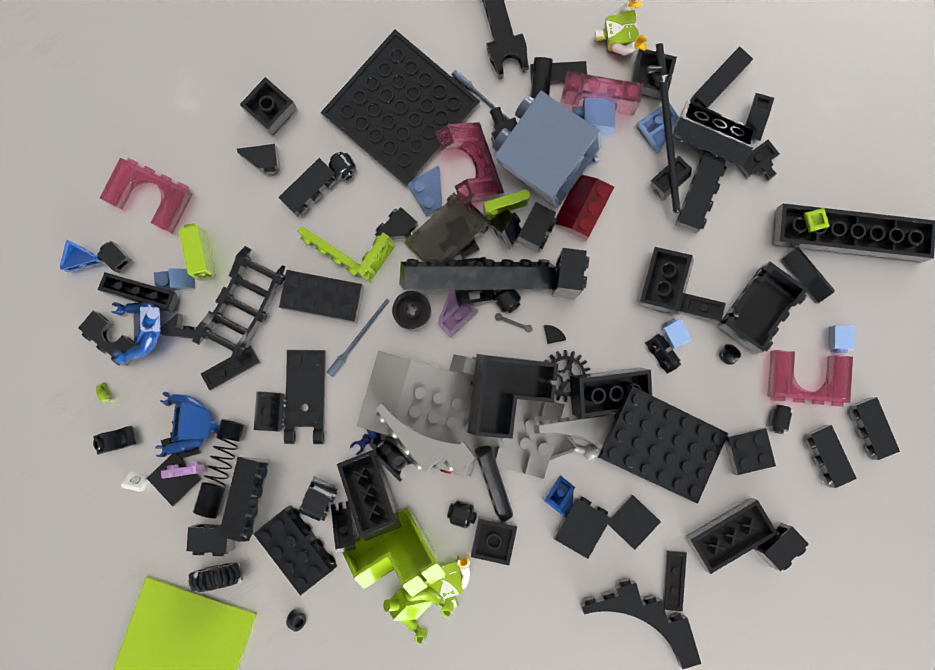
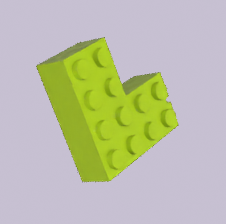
(399, 550)

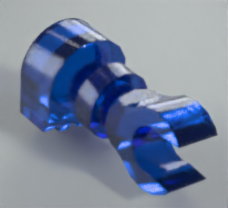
(367, 438)

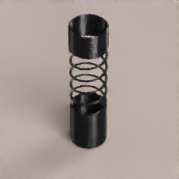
(210, 494)

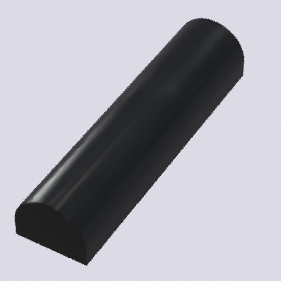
(541, 76)
(138, 291)
(494, 482)

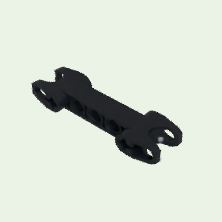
(505, 43)

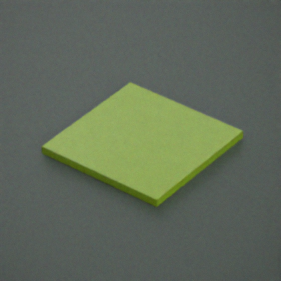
(183, 631)

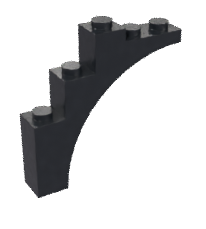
(652, 611)

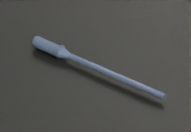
(467, 84)
(341, 359)

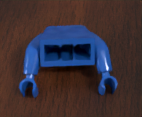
(146, 329)
(190, 424)

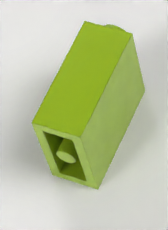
(196, 251)

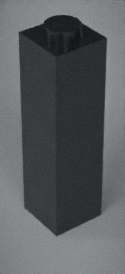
(722, 78)

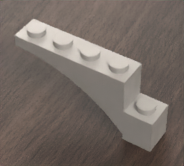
(589, 429)
(425, 449)

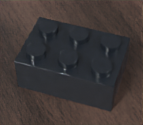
(667, 280)

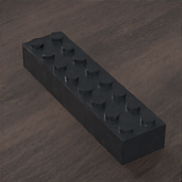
(857, 233)

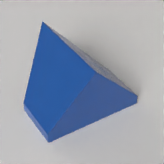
(77, 257)
(560, 496)

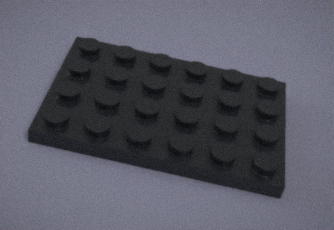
(663, 444)

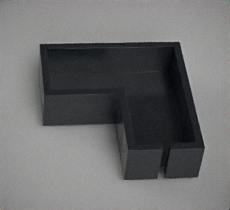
(498, 386)

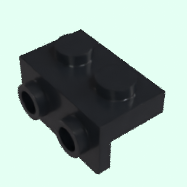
(269, 411)

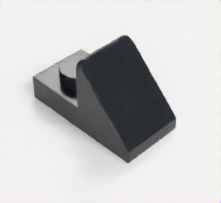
(174, 328)

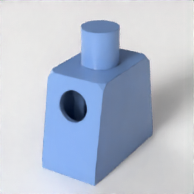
(598, 113)

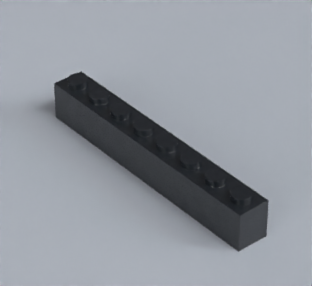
(476, 275)

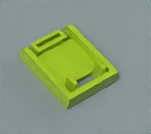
(511, 202)

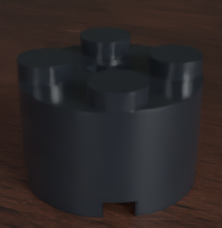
(401, 307)
(317, 498)

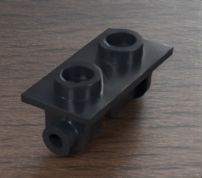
(667, 360)

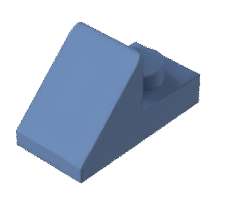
(174, 279)

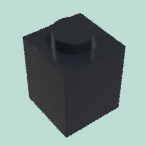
(114, 256)

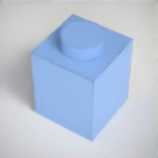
(675, 333)
(841, 338)

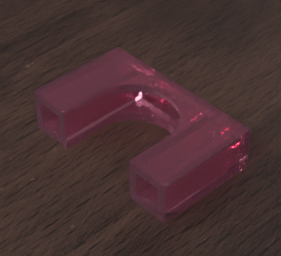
(623, 93)
(471, 140)
(129, 175)
(834, 390)

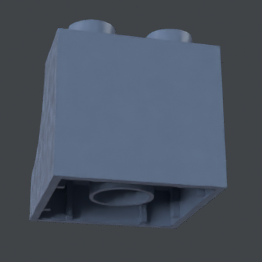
(547, 147)

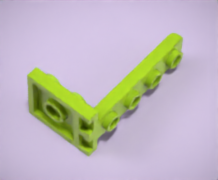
(371, 260)

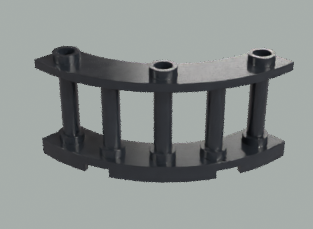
(226, 297)

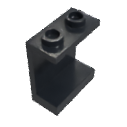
(582, 527)

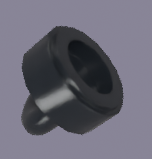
(729, 354)
(295, 620)

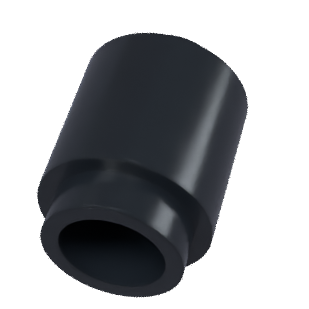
(780, 419)

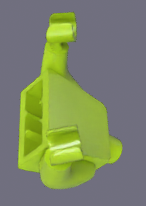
(408, 608)

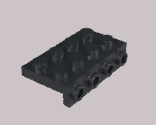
(295, 549)

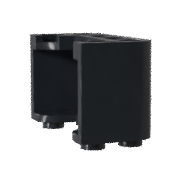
(762, 307)

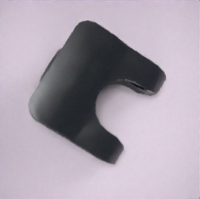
(390, 454)

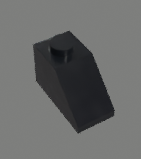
(263, 157)
(506, 227)

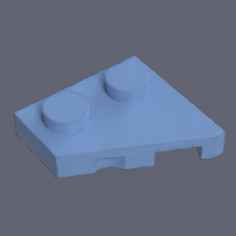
(653, 127)
(427, 191)

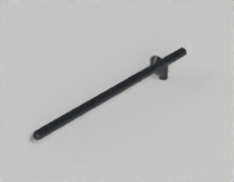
(662, 79)

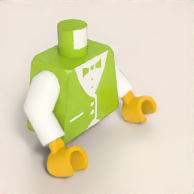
(622, 30)
(455, 579)

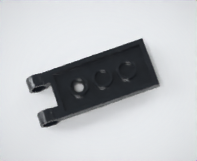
(305, 386)

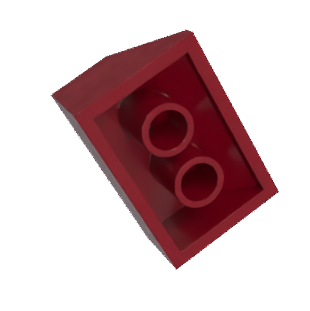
(583, 206)

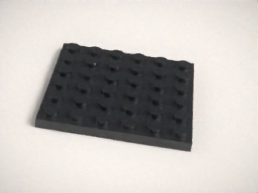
(399, 106)

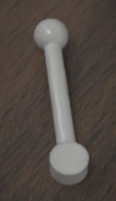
(528, 328)

